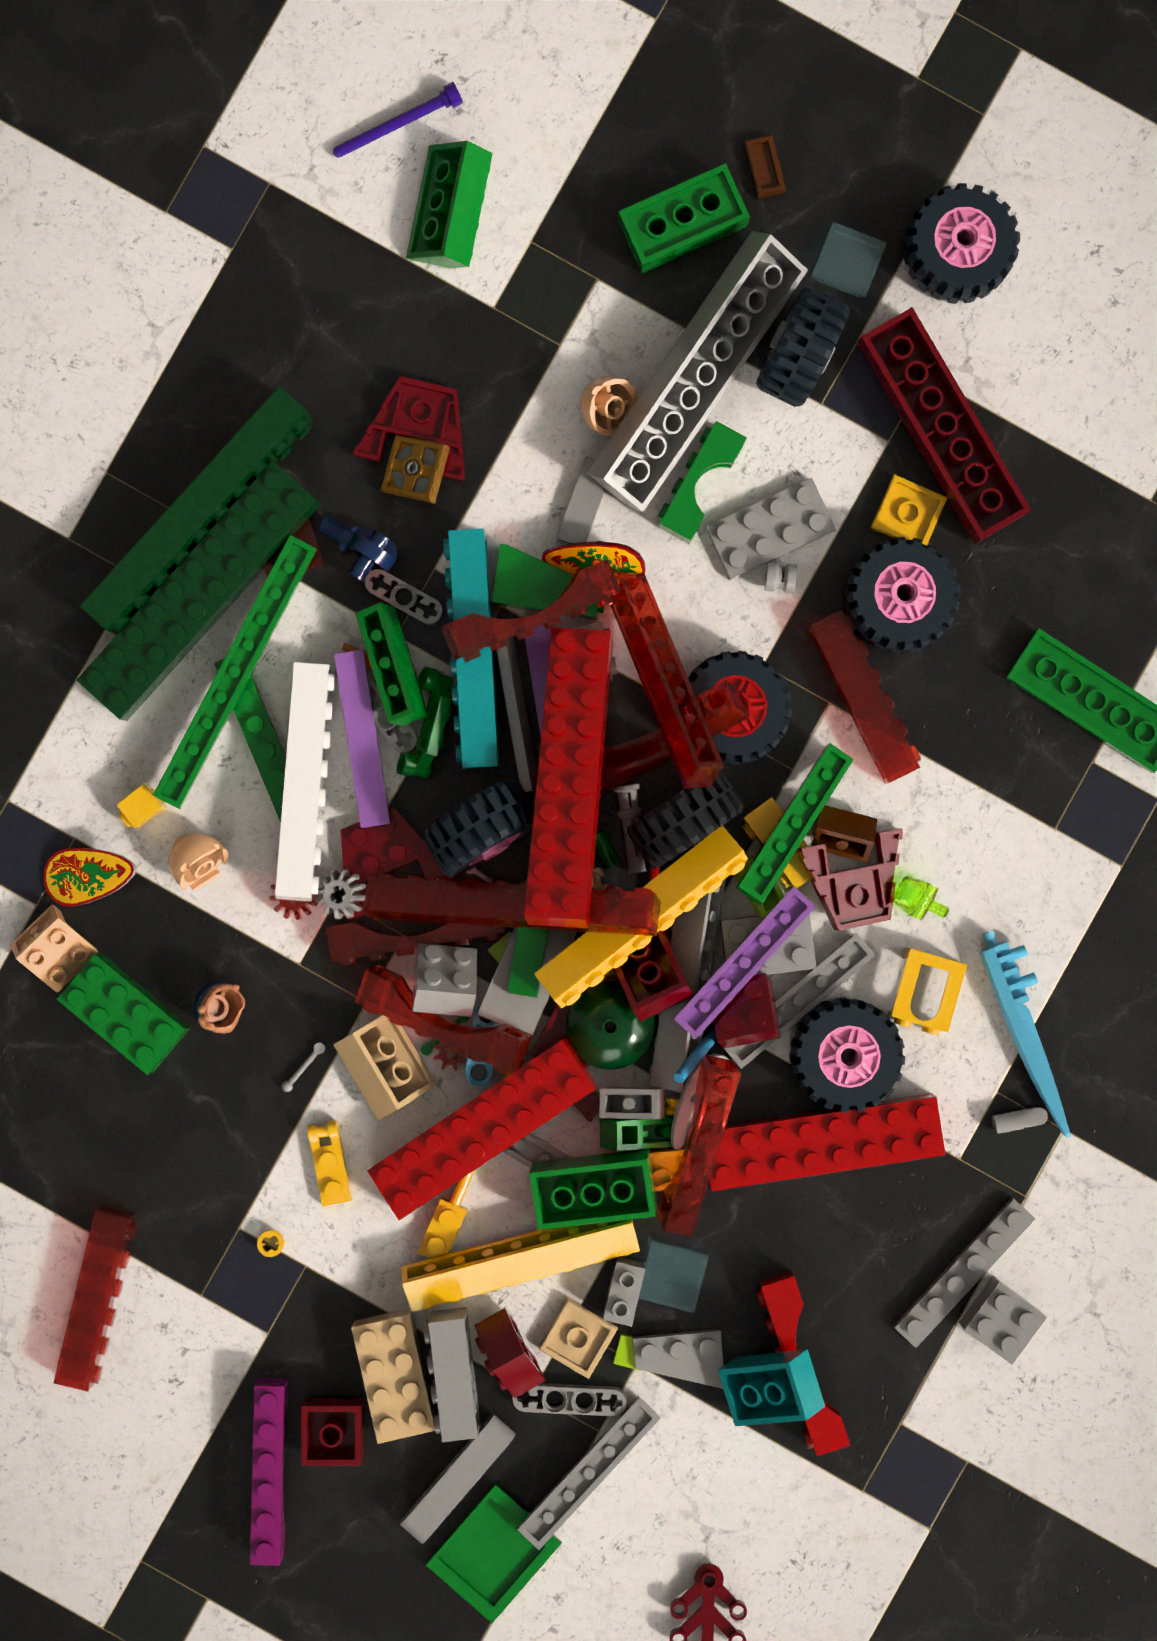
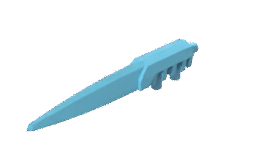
(1011, 995)

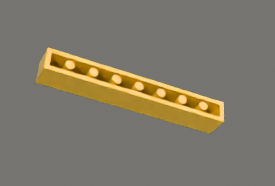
(677, 888)
(515, 1261)

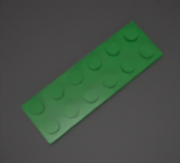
(1088, 697)

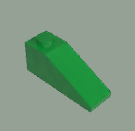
(635, 1133)

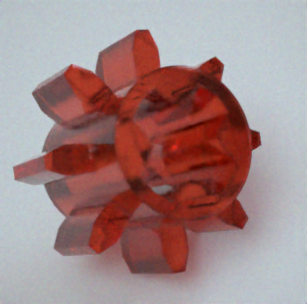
(442, 1054)

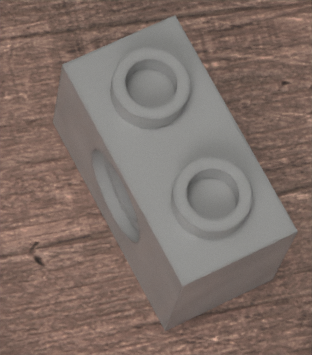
(632, 1103)
(623, 1291)

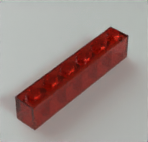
(863, 696)
(94, 1298)

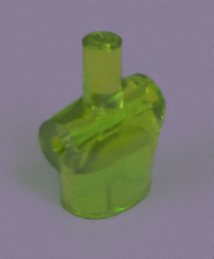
(918, 897)

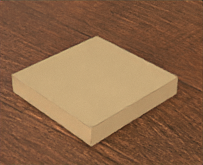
(578, 1337)

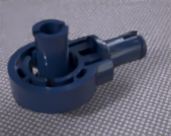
(367, 543)

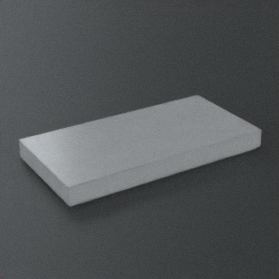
(514, 1009)

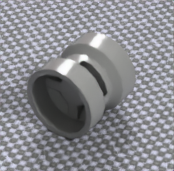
(774, 575)

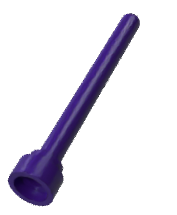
(448, 97)

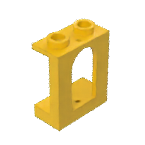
(902, 1001)

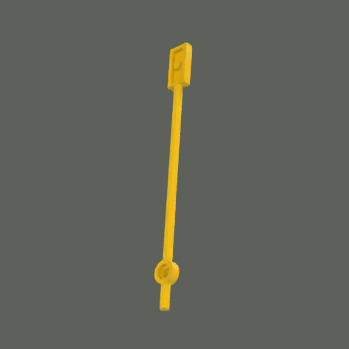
(448, 1217)

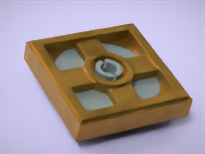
(415, 469)

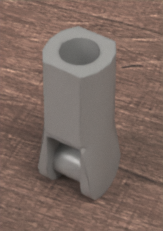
(1019, 1119)

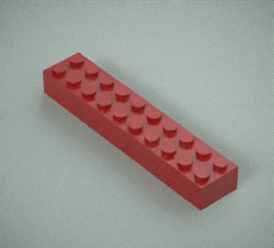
(569, 778)

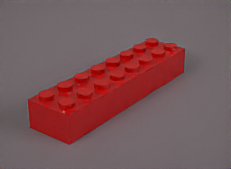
(482, 1128)
(827, 1142)

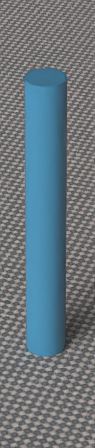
(696, 1056)

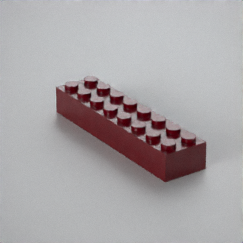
(943, 425)

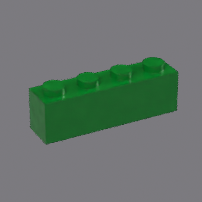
(391, 664)

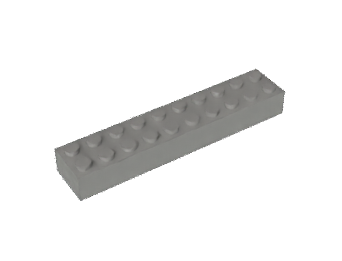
(698, 370)

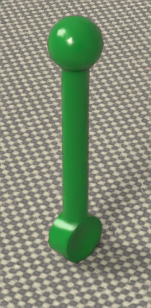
(427, 1048)

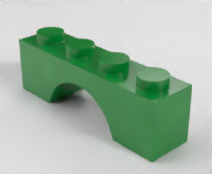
(719, 450)

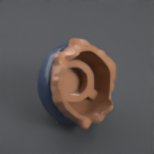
(219, 1006)

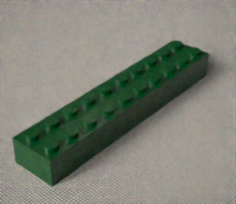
(196, 511)
(198, 592)

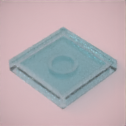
(848, 260)
(673, 1276)

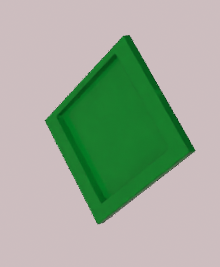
(488, 1556)

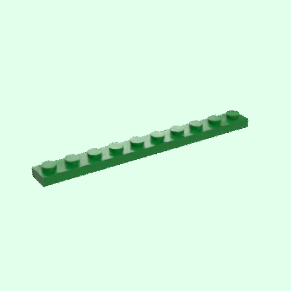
(234, 672)

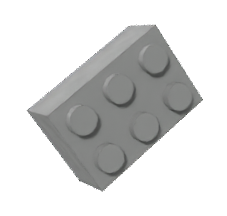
(793, 955)

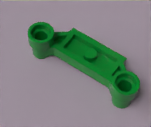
(431, 734)

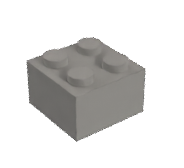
(445, 980)
(1002, 1320)

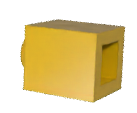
(140, 807)

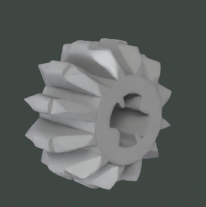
(334, 886)

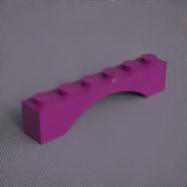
(267, 1471)

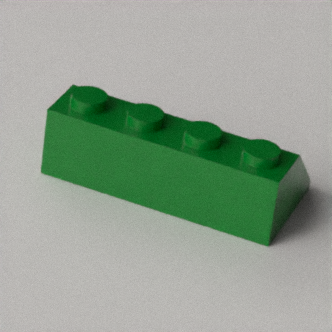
(449, 204)

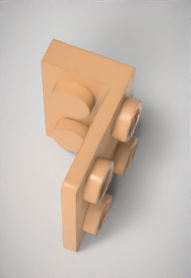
(52, 949)

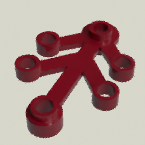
(708, 1613)

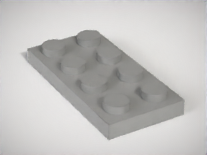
(770, 528)

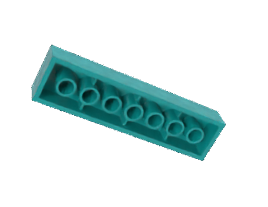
(476, 678)

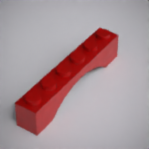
(784, 1303)

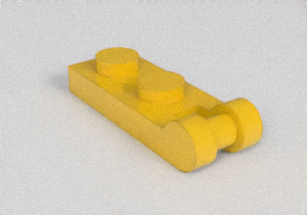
(329, 1164)

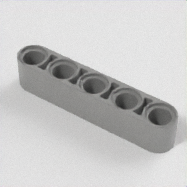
(457, 1479)

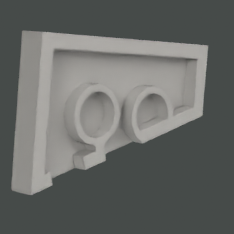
(682, 1355)

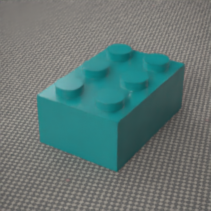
(771, 1388)

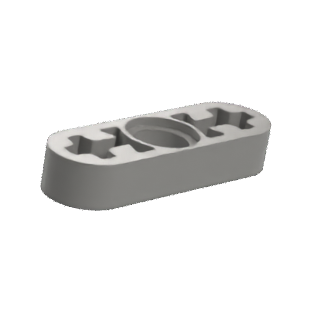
(388, 580)

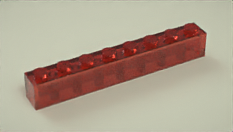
(665, 682)

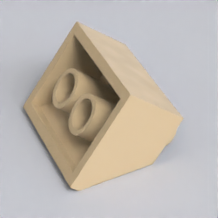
(384, 1066)

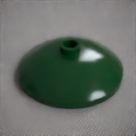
(587, 1028)

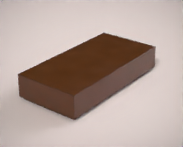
(764, 166)

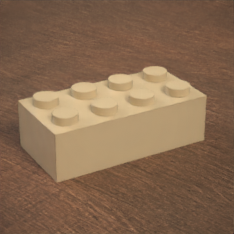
(394, 1375)

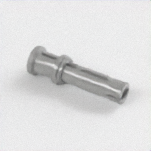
(629, 812)

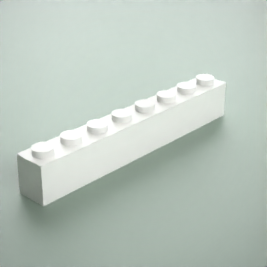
(303, 782)

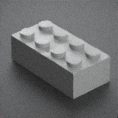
(454, 1374)

